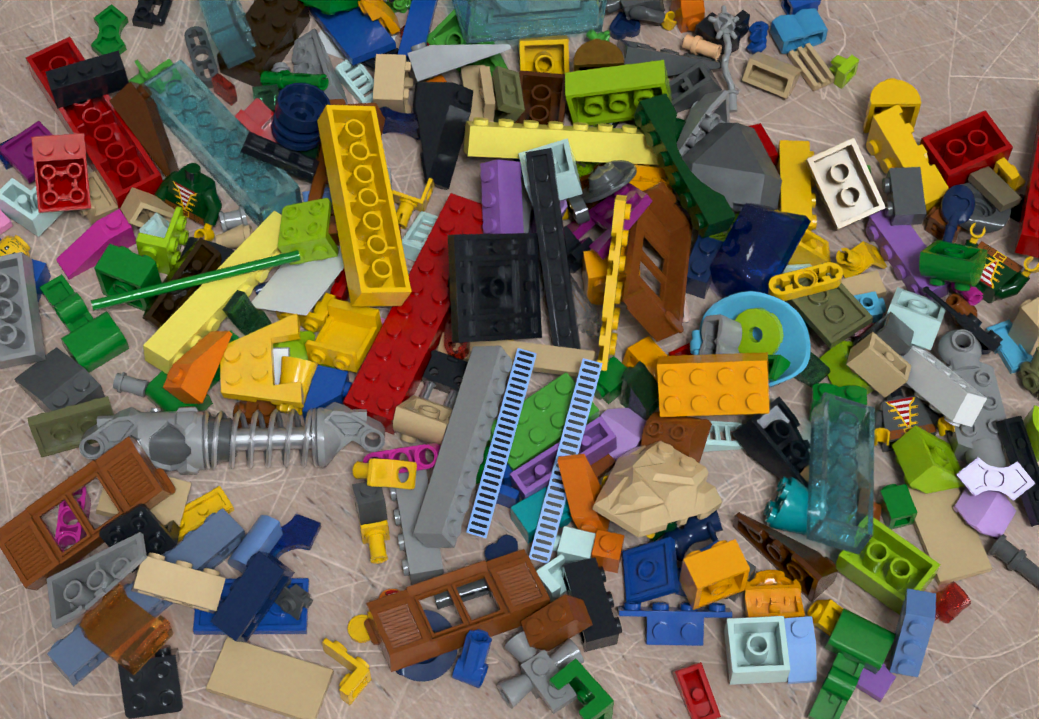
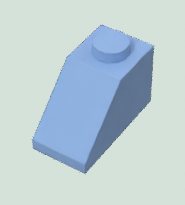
(801, 650)

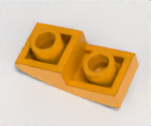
(380, 10)

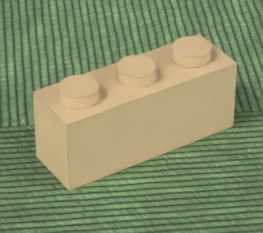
(179, 583)

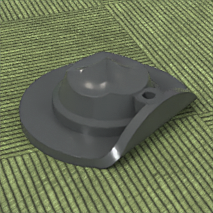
(608, 180)
(985, 214)

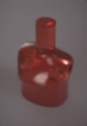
(950, 602)

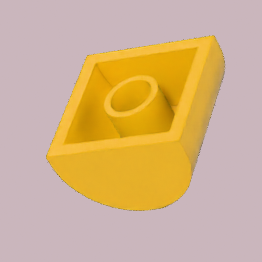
(891, 93)

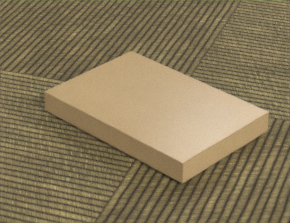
(166, 511)

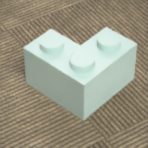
(22, 206)

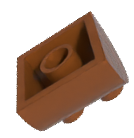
(682, 432)

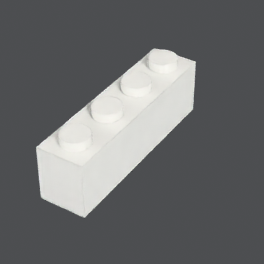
(943, 388)

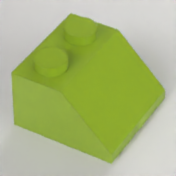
(927, 461)

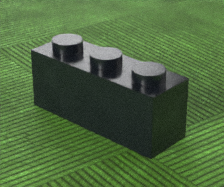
(87, 79)
(586, 582)

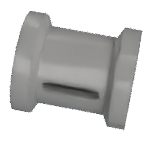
(232, 219)

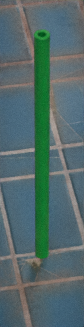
(195, 280)

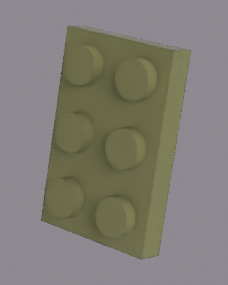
(831, 313)
(65, 427)

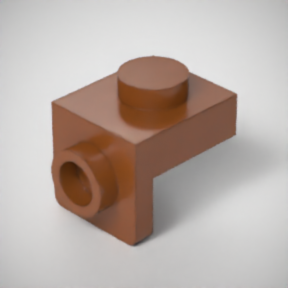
(249, 408)

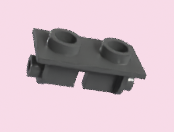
(294, 600)

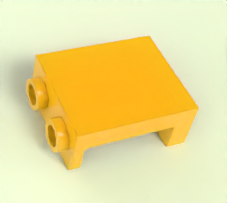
(345, 336)

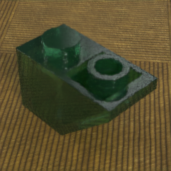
(639, 391)

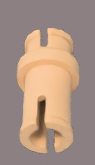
(699, 46)

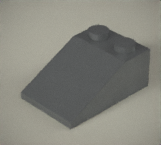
(58, 382)

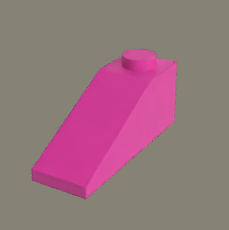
(93, 242)

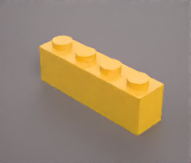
(796, 180)

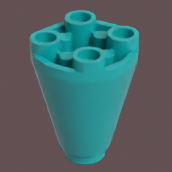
(789, 508)

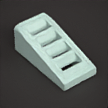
(347, 72)
(412, 247)
(721, 445)

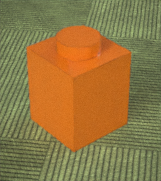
(608, 550)

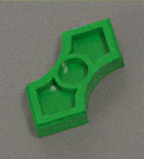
(110, 25)

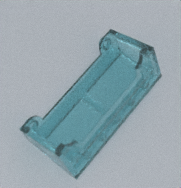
(527, 18)

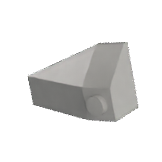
(311, 58)

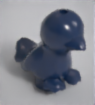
(694, 532)

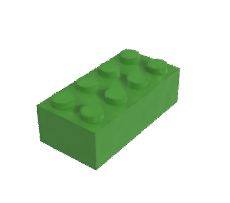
(542, 421)

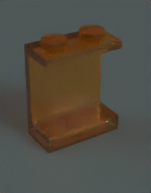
(125, 630)

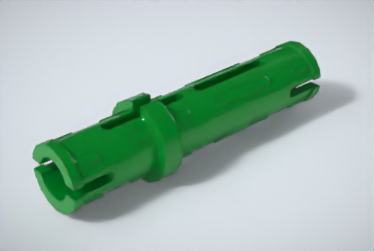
(285, 78)

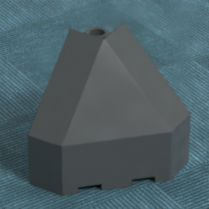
(735, 165)

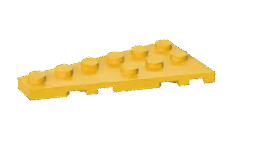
(613, 288)

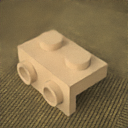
(101, 201)

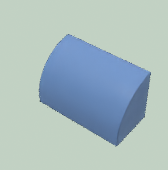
(261, 537)

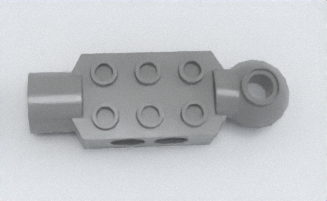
(983, 437)

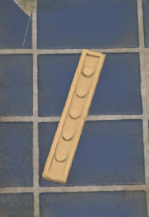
(548, 358)

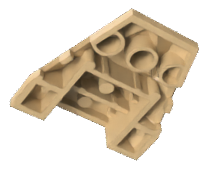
(656, 488)

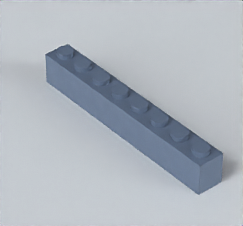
(201, 547)

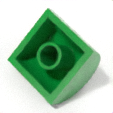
(952, 263)

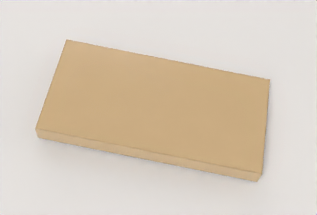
(948, 536)
(269, 680)

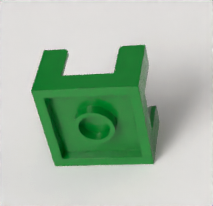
(589, 692)

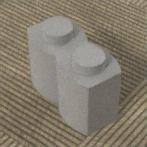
(720, 335)

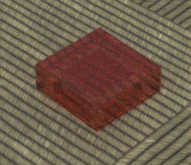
(224, 89)

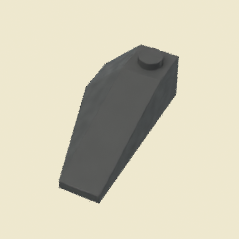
(675, 64)

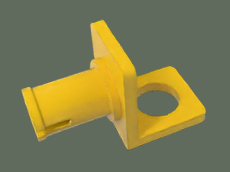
(409, 203)
(859, 259)
(385, 473)
(376, 535)

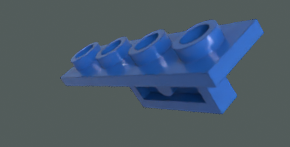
(674, 624)

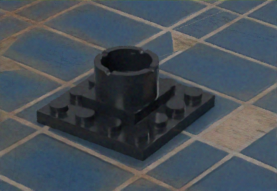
(494, 287)

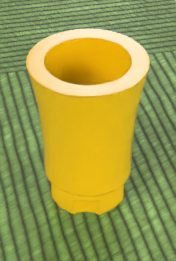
(293, 371)

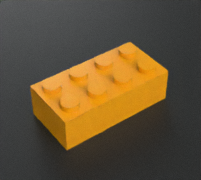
(713, 384)

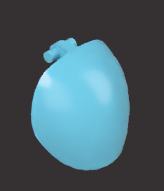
(796, 339)

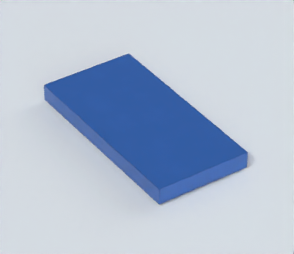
(355, 34)
(274, 622)

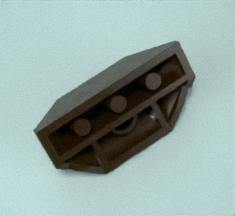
(197, 260)

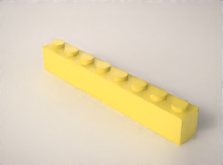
(587, 143)
(204, 307)

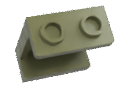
(508, 94)

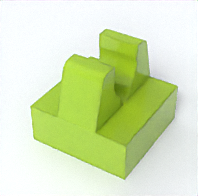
(843, 69)

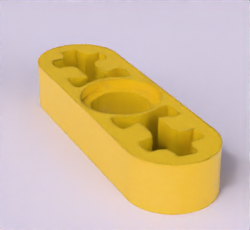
(810, 272)

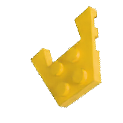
(249, 366)

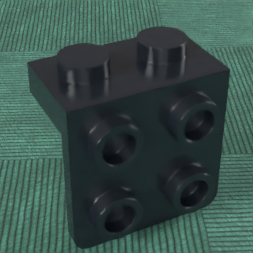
(157, 537)
(154, 687)

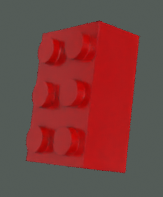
(966, 148)

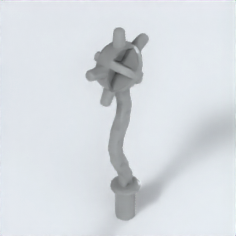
(724, 25)

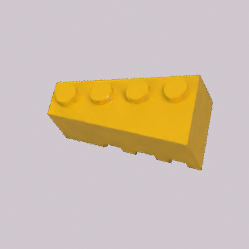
(895, 147)

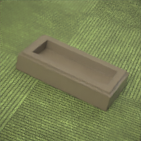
(994, 189)

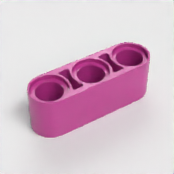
(414, 454)
(71, 534)

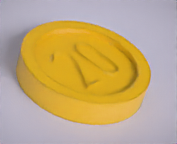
(357, 629)

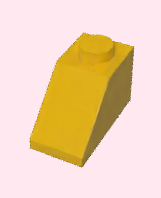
(811, 250)

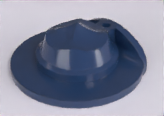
(436, 666)

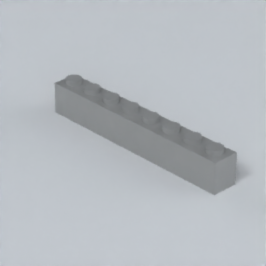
(463, 447)

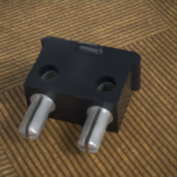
(445, 375)

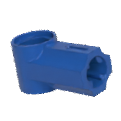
(471, 664)

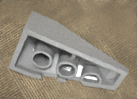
(438, 59)
(703, 117)
(86, 582)

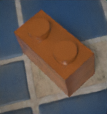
(556, 623)

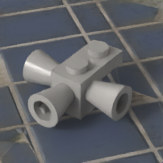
(536, 672)

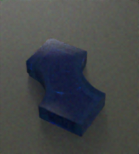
(400, 122)
(297, 534)

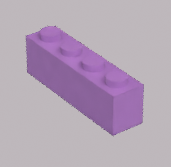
(501, 197)
(902, 249)
(535, 475)

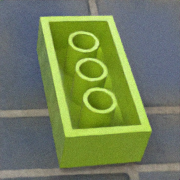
(614, 91)

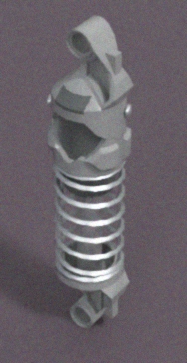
(197, 441)

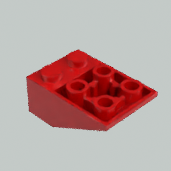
(61, 173)

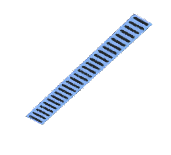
(501, 443)
(569, 445)

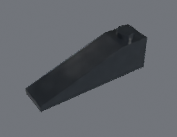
(442, 119)
(776, 441)

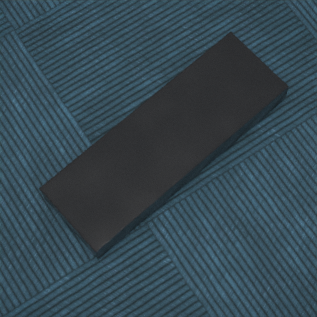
(279, 156)

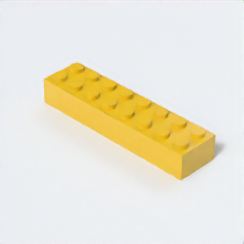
(363, 206)

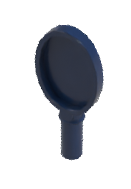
(956, 209)

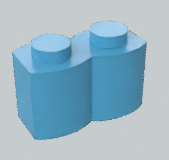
(798, 29)

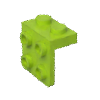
(306, 229)
(167, 249)

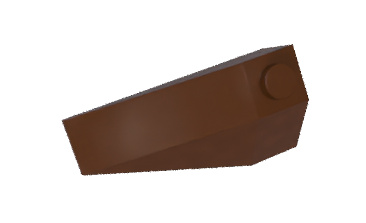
(144, 120)
(790, 556)

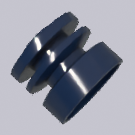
(297, 116)

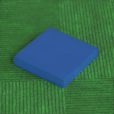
(650, 571)

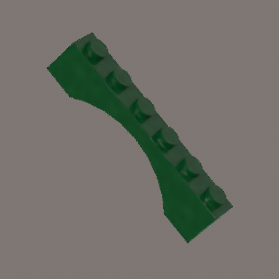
(706, 207)

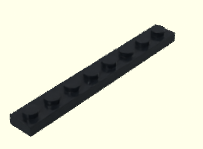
(553, 248)

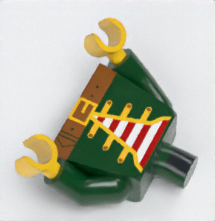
(196, 196)
(1000, 275)

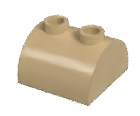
(421, 420)

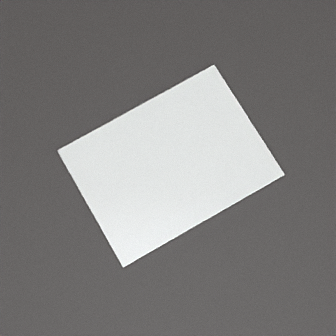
(299, 286)

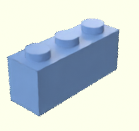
(913, 632)

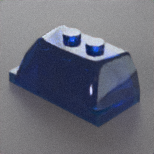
(756, 249)

